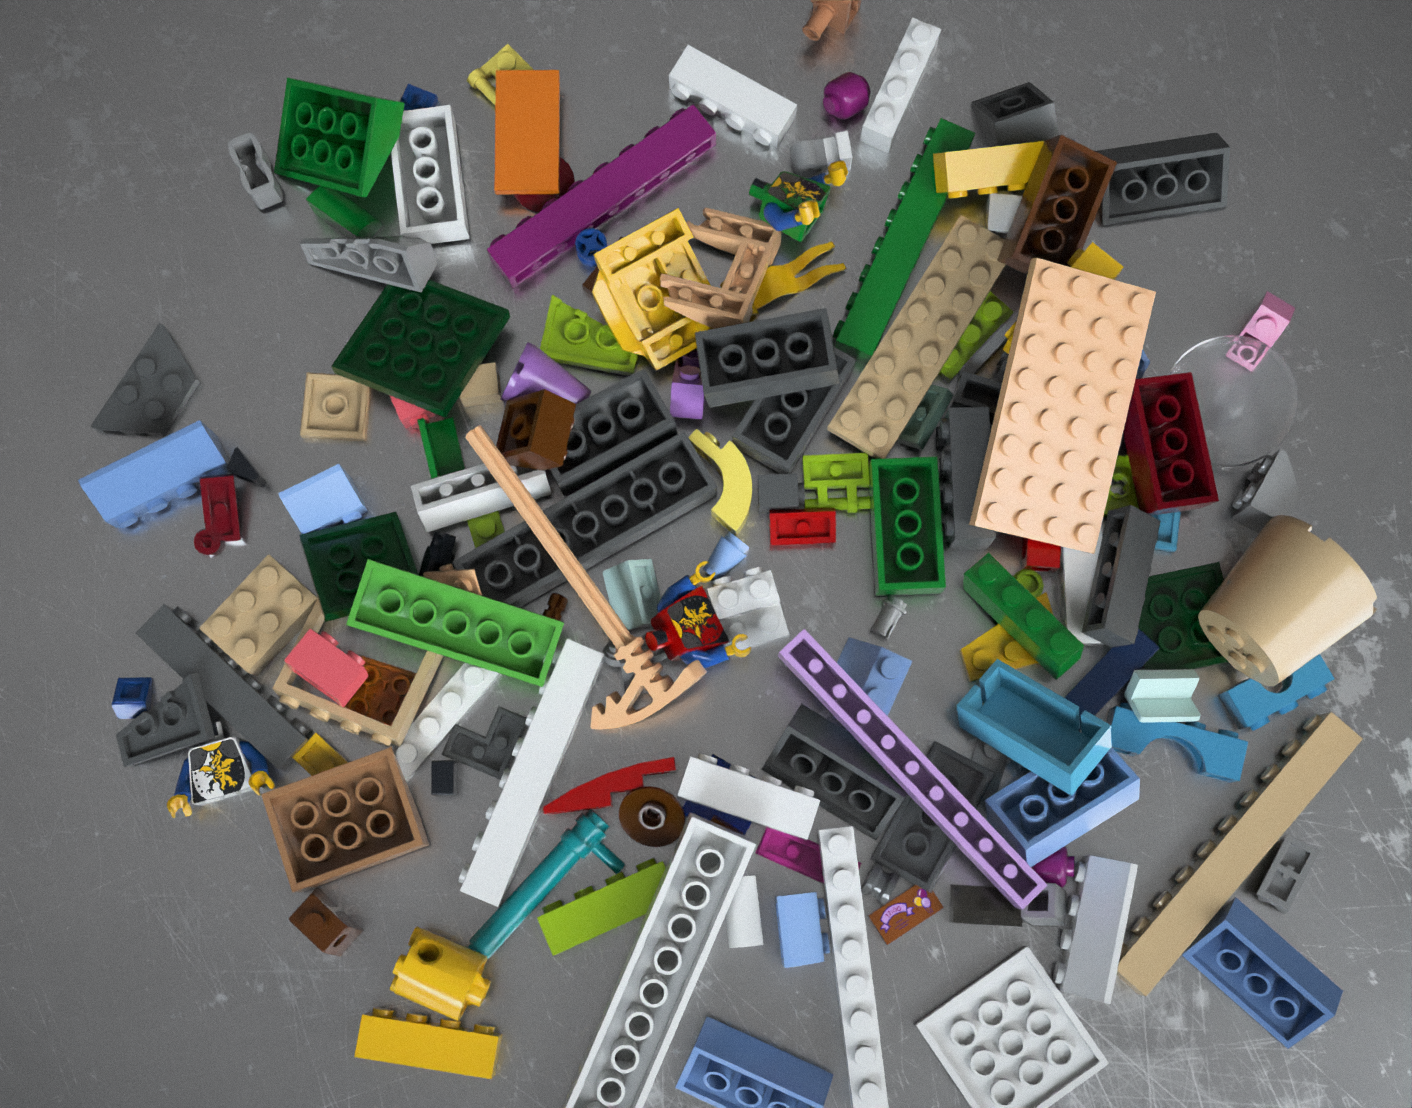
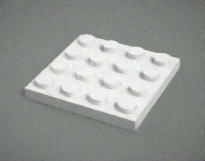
(1012, 1038)

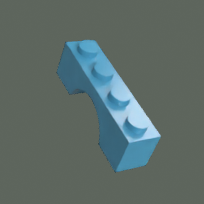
(1215, 754)

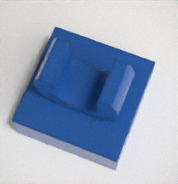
(418, 98)

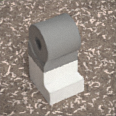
(816, 155)

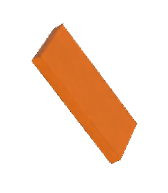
(527, 132)

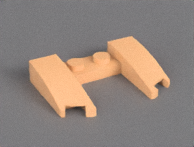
(754, 249)

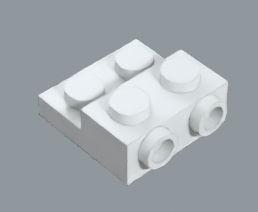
(749, 608)

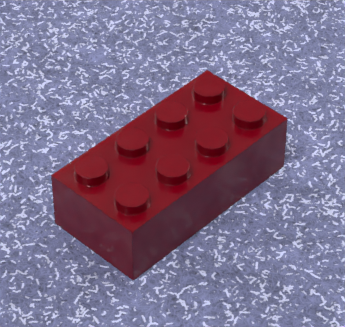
(1168, 446)

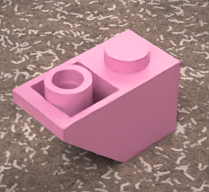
(1268, 319)

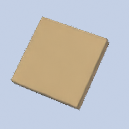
(335, 408)

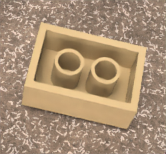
(260, 616)

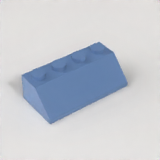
(155, 475)
(1263, 974)
(747, 1073)

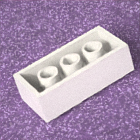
(429, 177)

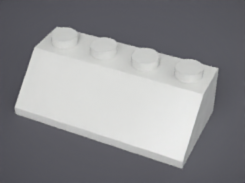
(1095, 928)

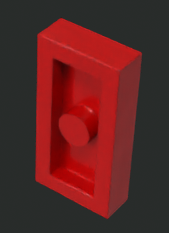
(802, 526)

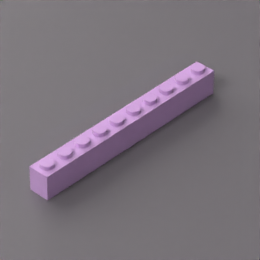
(912, 770)

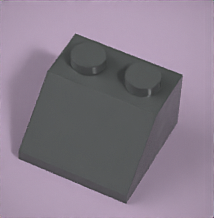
(1016, 116)

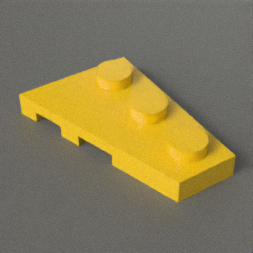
(995, 645)

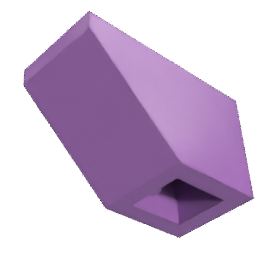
(687, 388)

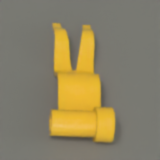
(781, 279)

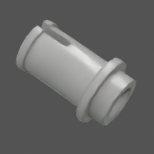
(888, 616)

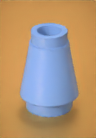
(726, 555)

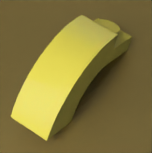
(732, 467)

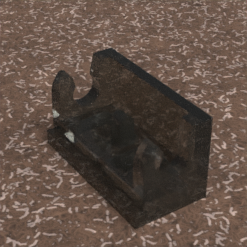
(982, 906)

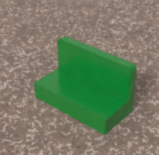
(441, 447)

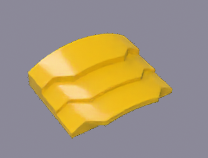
(632, 294)

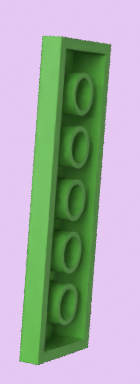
(454, 623)

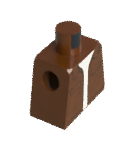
(325, 923)

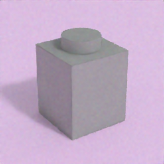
(1047, 907)

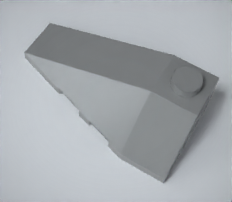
(384, 259)

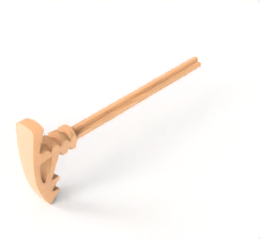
(618, 710)

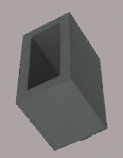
(976, 392)

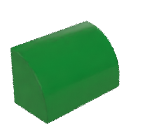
(342, 213)

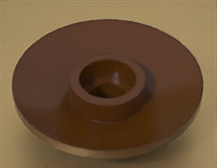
(650, 827)

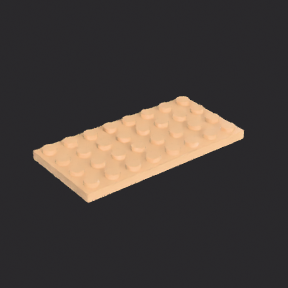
(1062, 406)

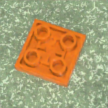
(382, 691)

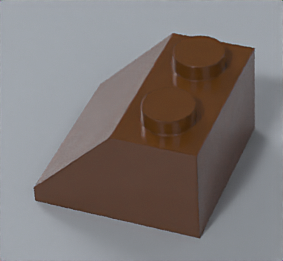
(536, 430)

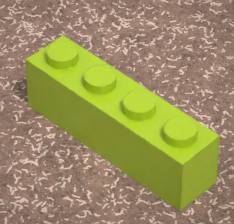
(601, 909)

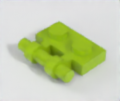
(836, 472)

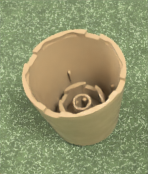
(1286, 601)

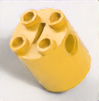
(440, 974)

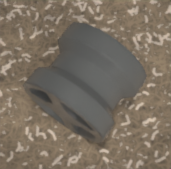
(879, 884)

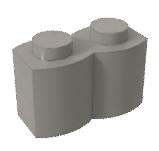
(255, 170)

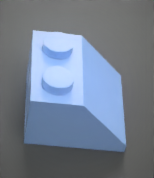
(324, 501)
(874, 671)
(800, 929)

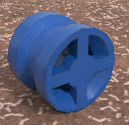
(588, 241)

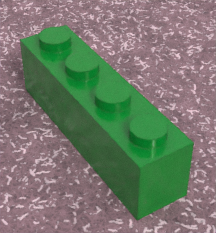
(1022, 616)

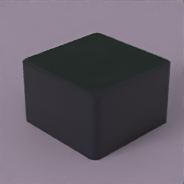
(444, 778)

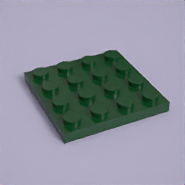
(422, 344)

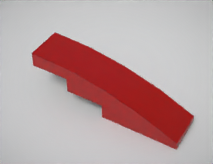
(599, 791)

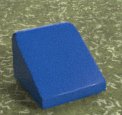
(132, 697)

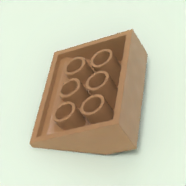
(344, 820)

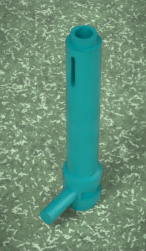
(574, 845)

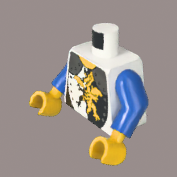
(219, 772)

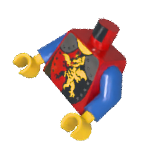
(689, 626)

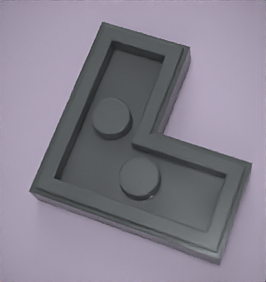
(490, 752)

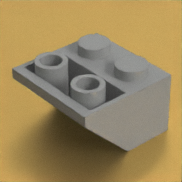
(1270, 493)

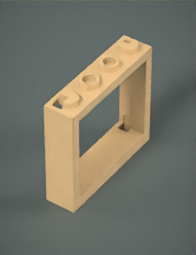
(351, 720)

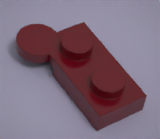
(219, 513)

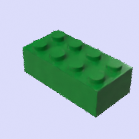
(906, 526)

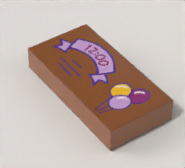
(904, 912)

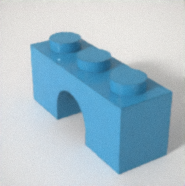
(1251, 703)

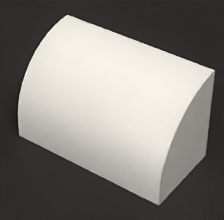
(743, 916)

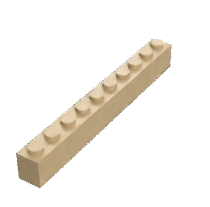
(1235, 851)

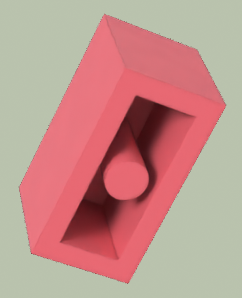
(327, 667)

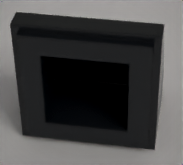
(244, 469)

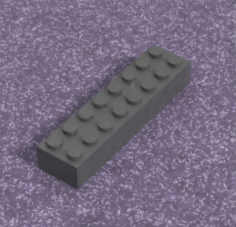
(595, 521)

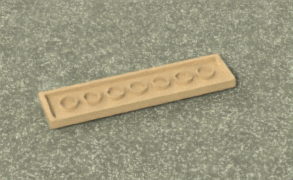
(920, 340)

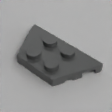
(151, 390)

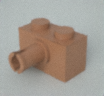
(833, 13)

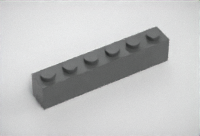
(224, 686)

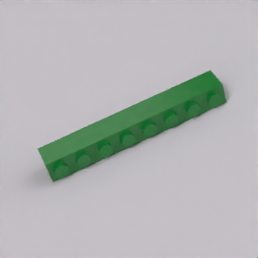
(900, 248)

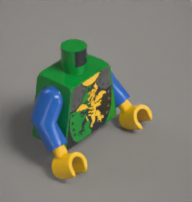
(796, 202)

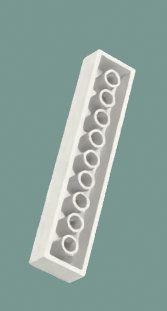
(662, 967)

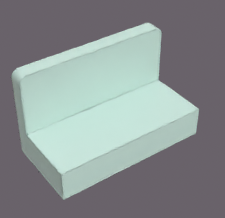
(633, 592)
(1163, 695)

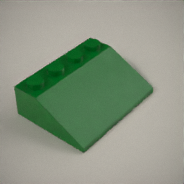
(335, 136)

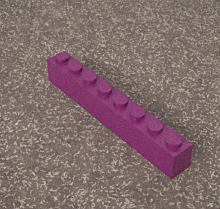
(602, 195)

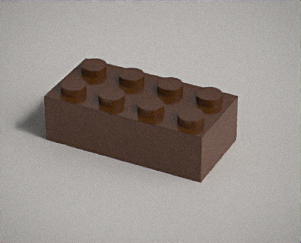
(1057, 204)

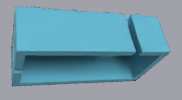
(1034, 726)

